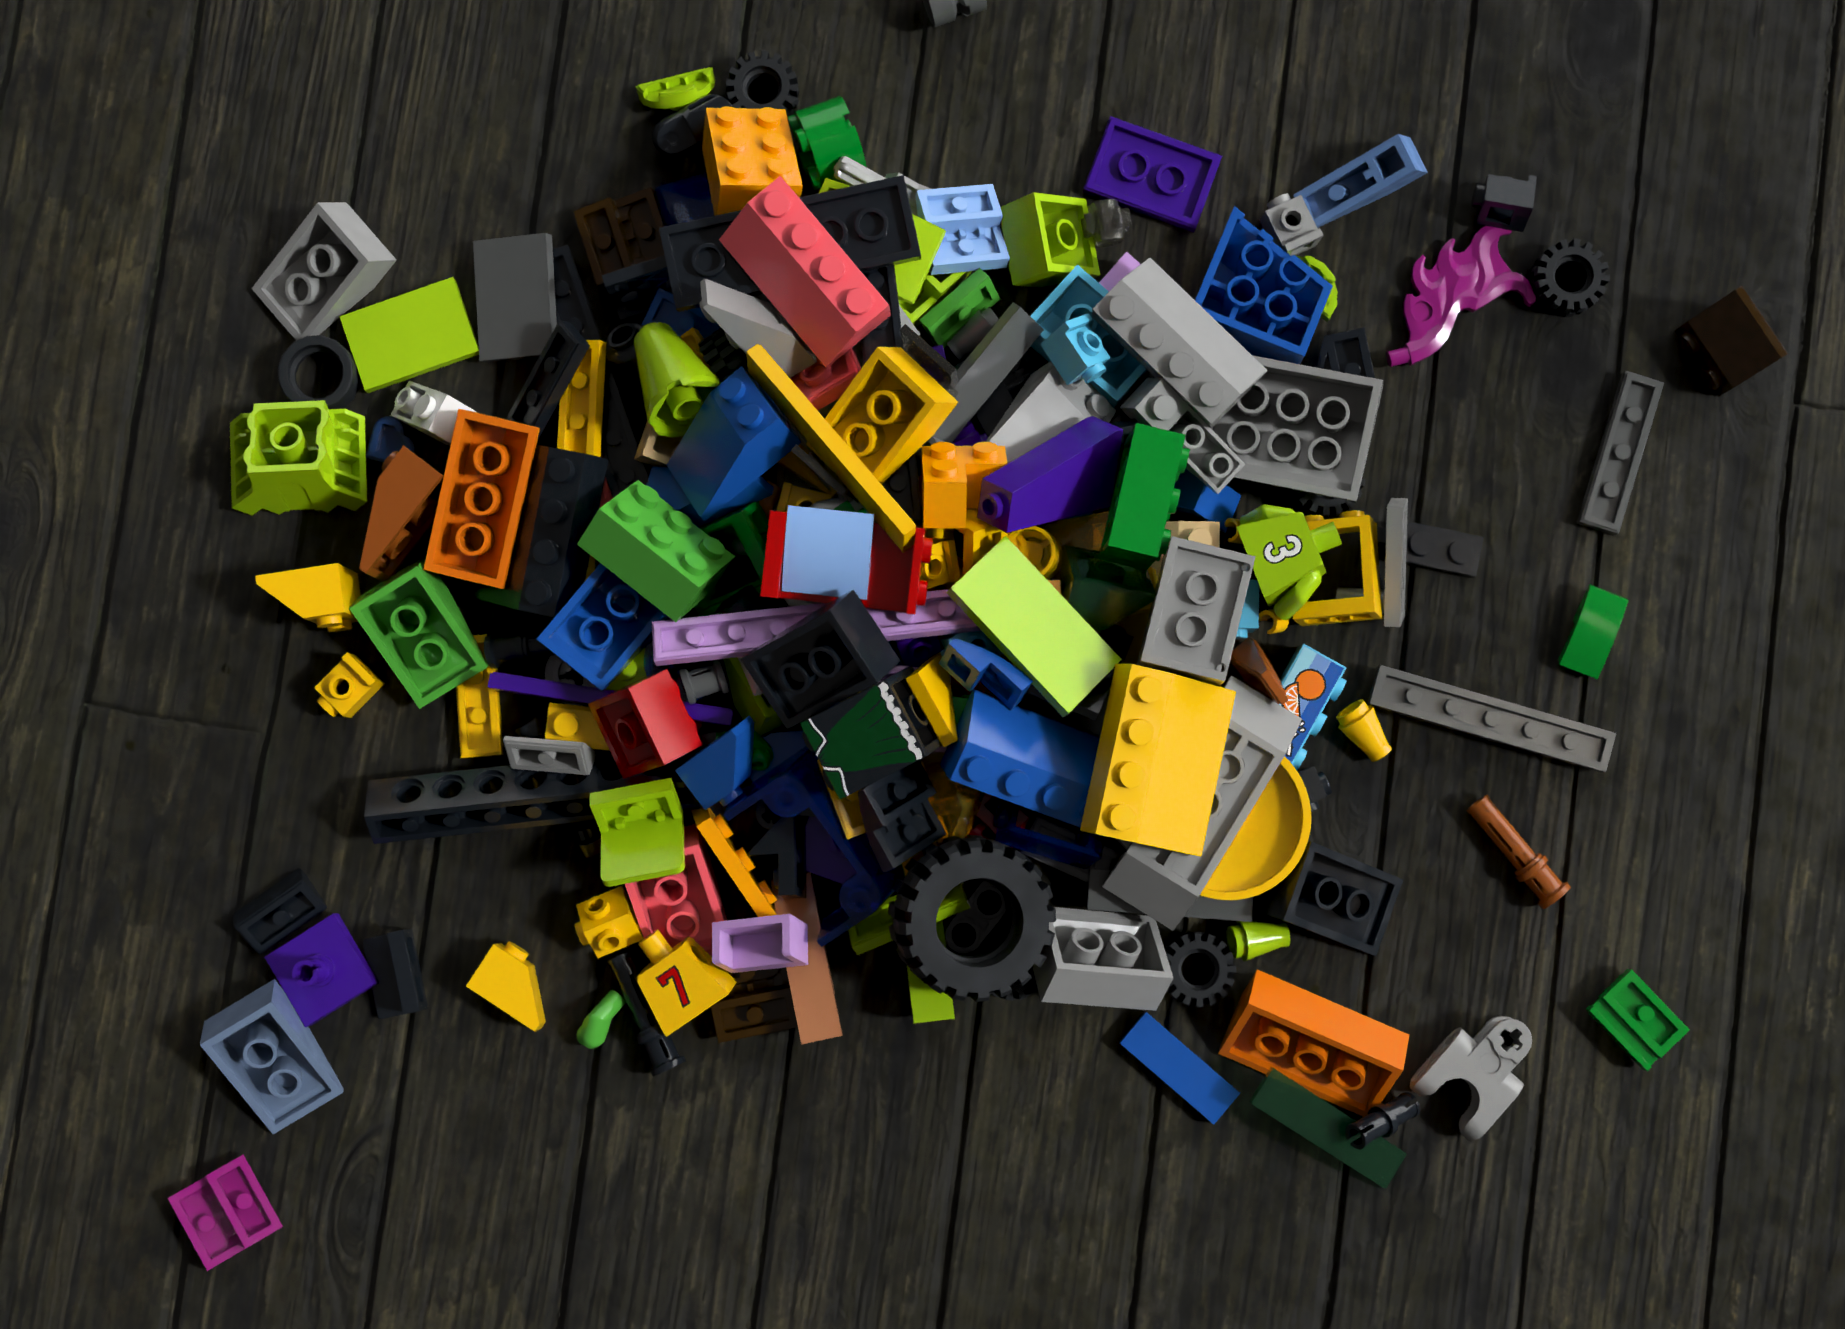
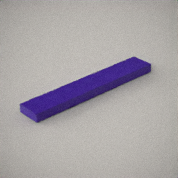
(585, 695)

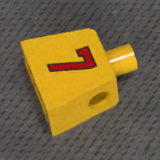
(680, 981)

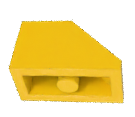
(510, 984)

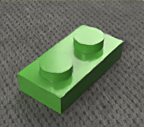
(958, 307)

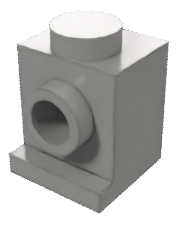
(1291, 238)

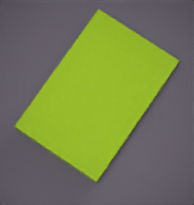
(410, 335)

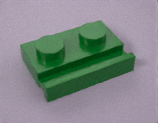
(1637, 1019)

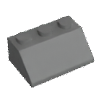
(1104, 961)

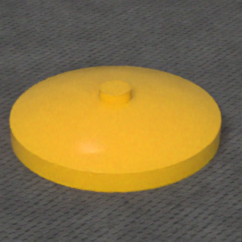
(1268, 840)

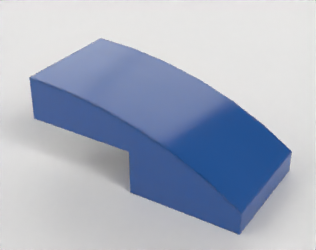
(974, 664)

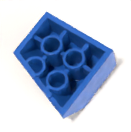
(1262, 293)

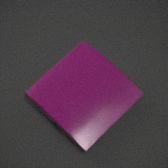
(225, 1212)

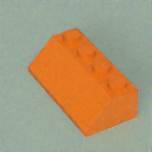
(481, 498)
(1315, 1043)

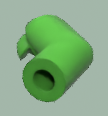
(597, 1022)

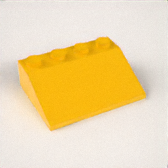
(1158, 759)

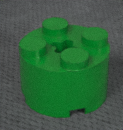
(824, 139)

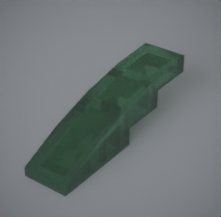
(1325, 1127)

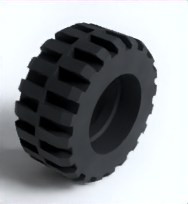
(1015, 947)

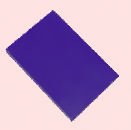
(1152, 174)

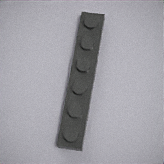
(1491, 719)

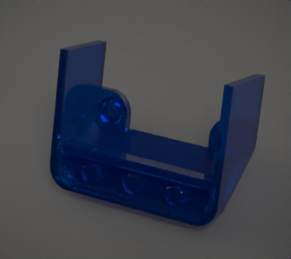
(800, 785)

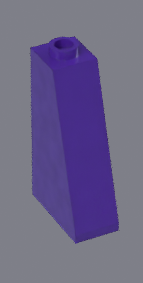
(1054, 480)

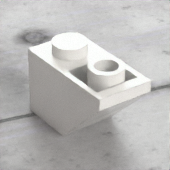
(428, 411)

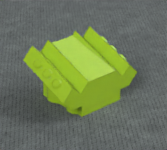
(297, 458)

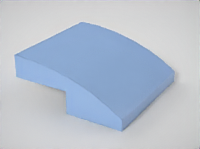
(971, 226)
(827, 551)

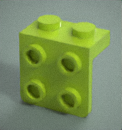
(639, 832)

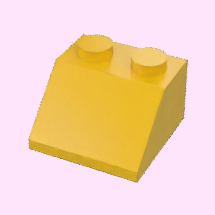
(316, 593)

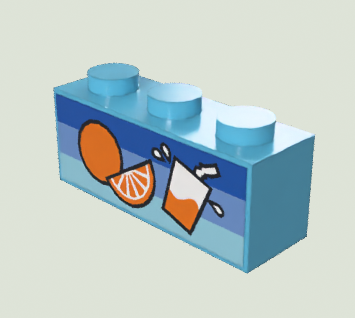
(1309, 684)

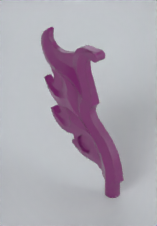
(1453, 285)

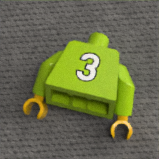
(1285, 558)

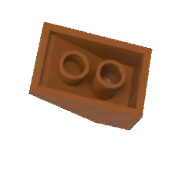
(400, 512)

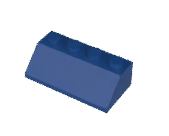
(1022, 758)

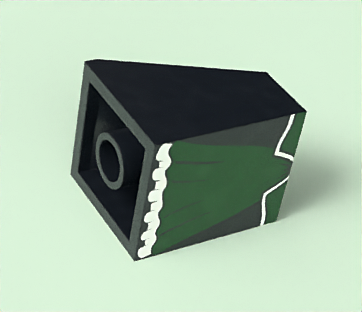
(870, 735)

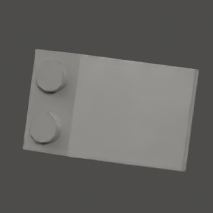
(323, 270)
(1045, 410)

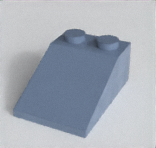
(270, 1057)

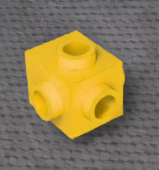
(608, 922)

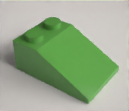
(420, 632)

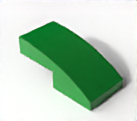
(1593, 631)

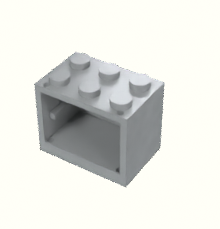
(1196, 610)

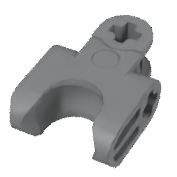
(1485, 1067)

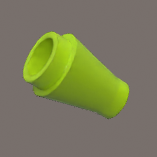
(1254, 939)

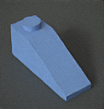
(1363, 180)

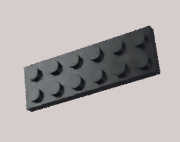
(866, 221)

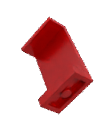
(892, 578)

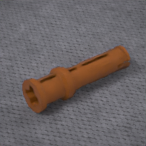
(1530, 867)

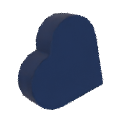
(387, 437)

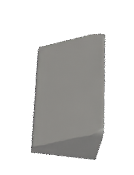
(549, 755)

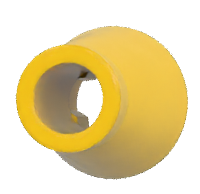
(1363, 728)

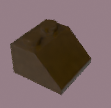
(1730, 341)

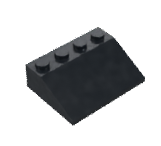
(555, 513)

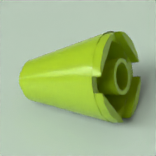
(671, 379)

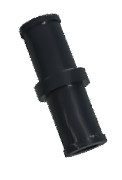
(1382, 1120)

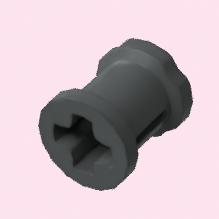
(704, 681)

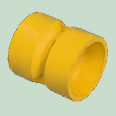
(1039, 548)

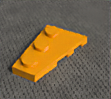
(735, 861)

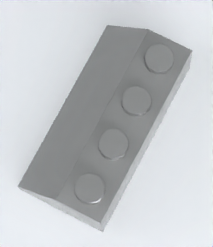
(1178, 341)

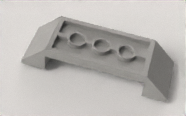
(1169, 881)

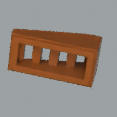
(1258, 670)

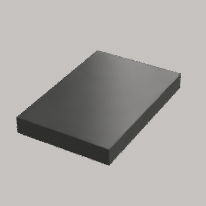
(514, 296)

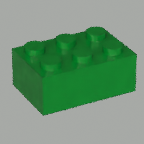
(1144, 497)

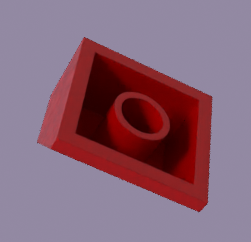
(646, 724)

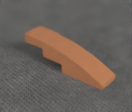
(812, 983)

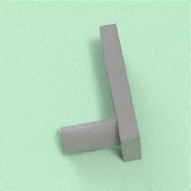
(1395, 565)

